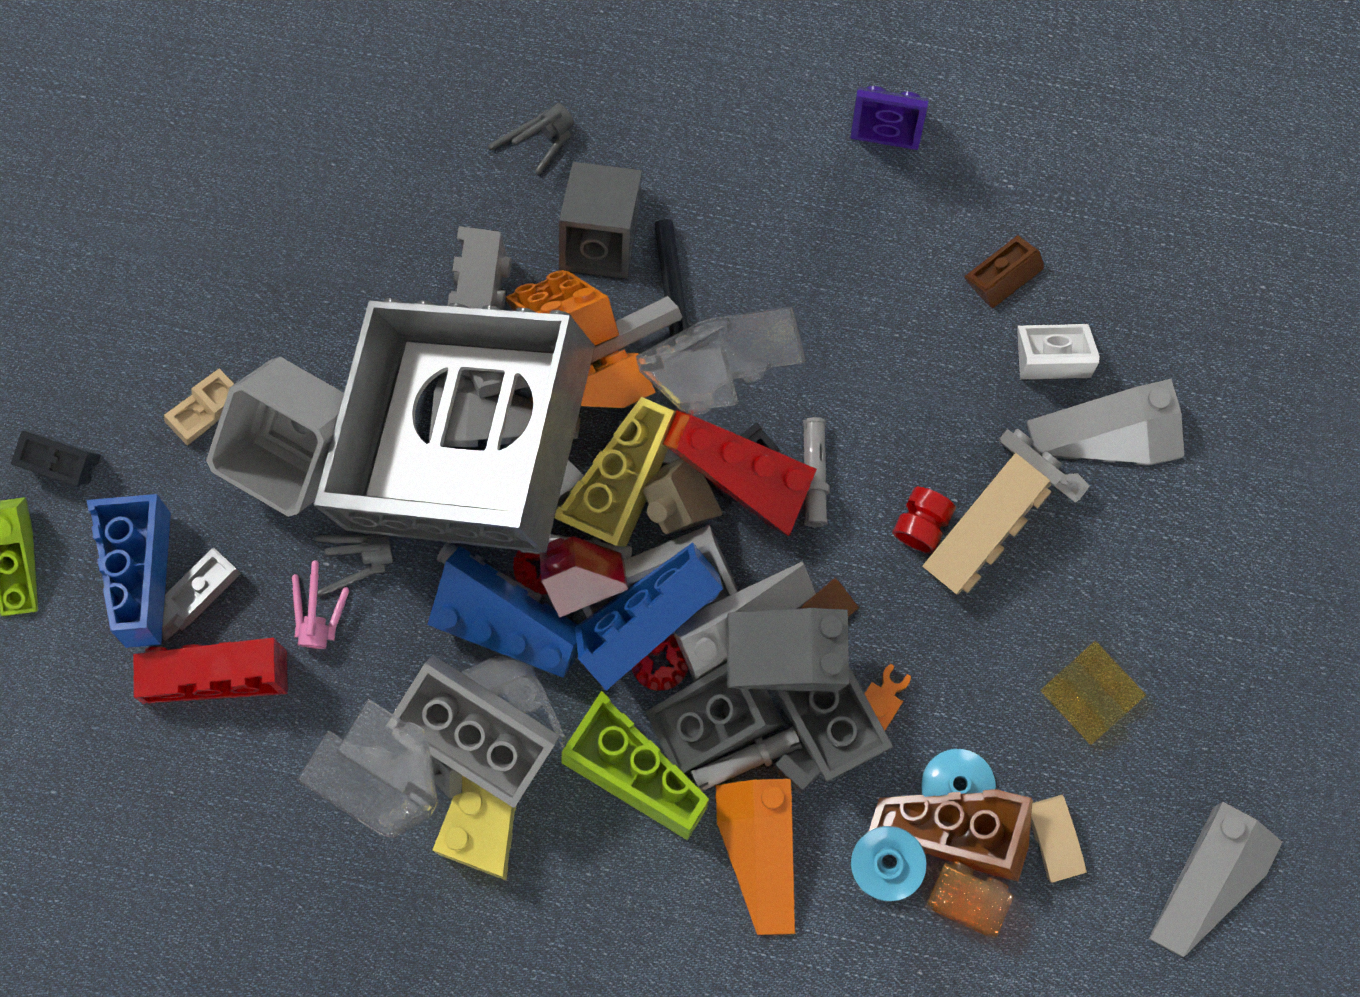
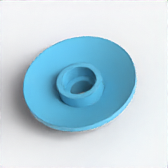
(953, 764)
(884, 881)

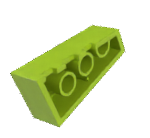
(633, 769)

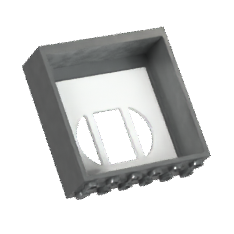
(394, 484)

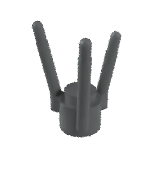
(551, 122)
(374, 550)

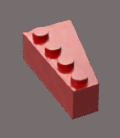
(749, 472)
(211, 671)

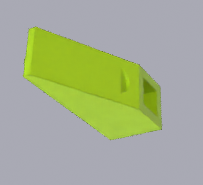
(17, 559)

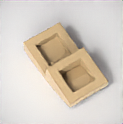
(200, 409)
(1057, 839)

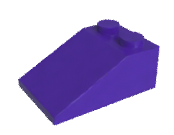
(889, 117)

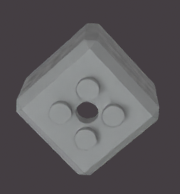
(264, 438)

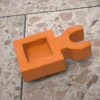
(883, 699)

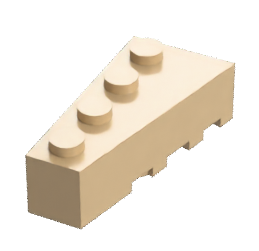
(987, 524)

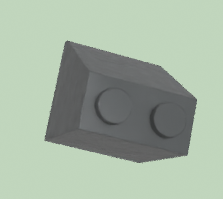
(599, 220)

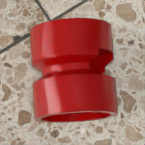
(925, 517)

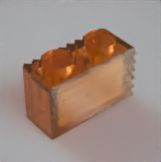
(970, 900)

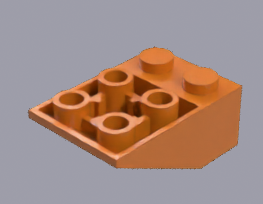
(572, 295)
(615, 382)

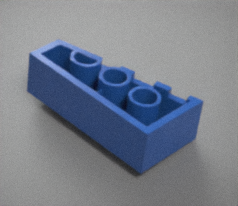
(133, 564)
(645, 615)
(500, 616)

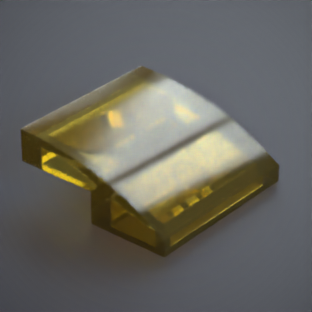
(1093, 692)

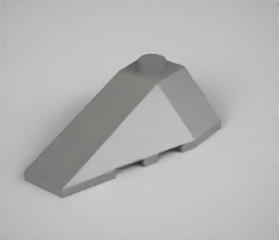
(1126, 426)
(1221, 870)

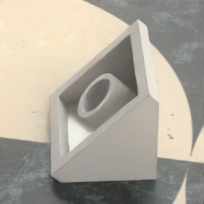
(1056, 351)

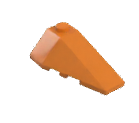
(759, 841)

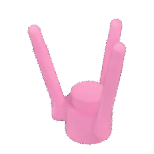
(312, 630)

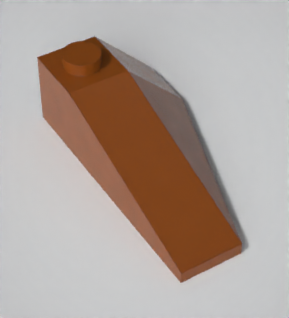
(975, 829)

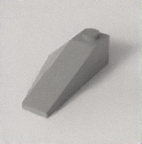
(473, 416)
(705, 633)

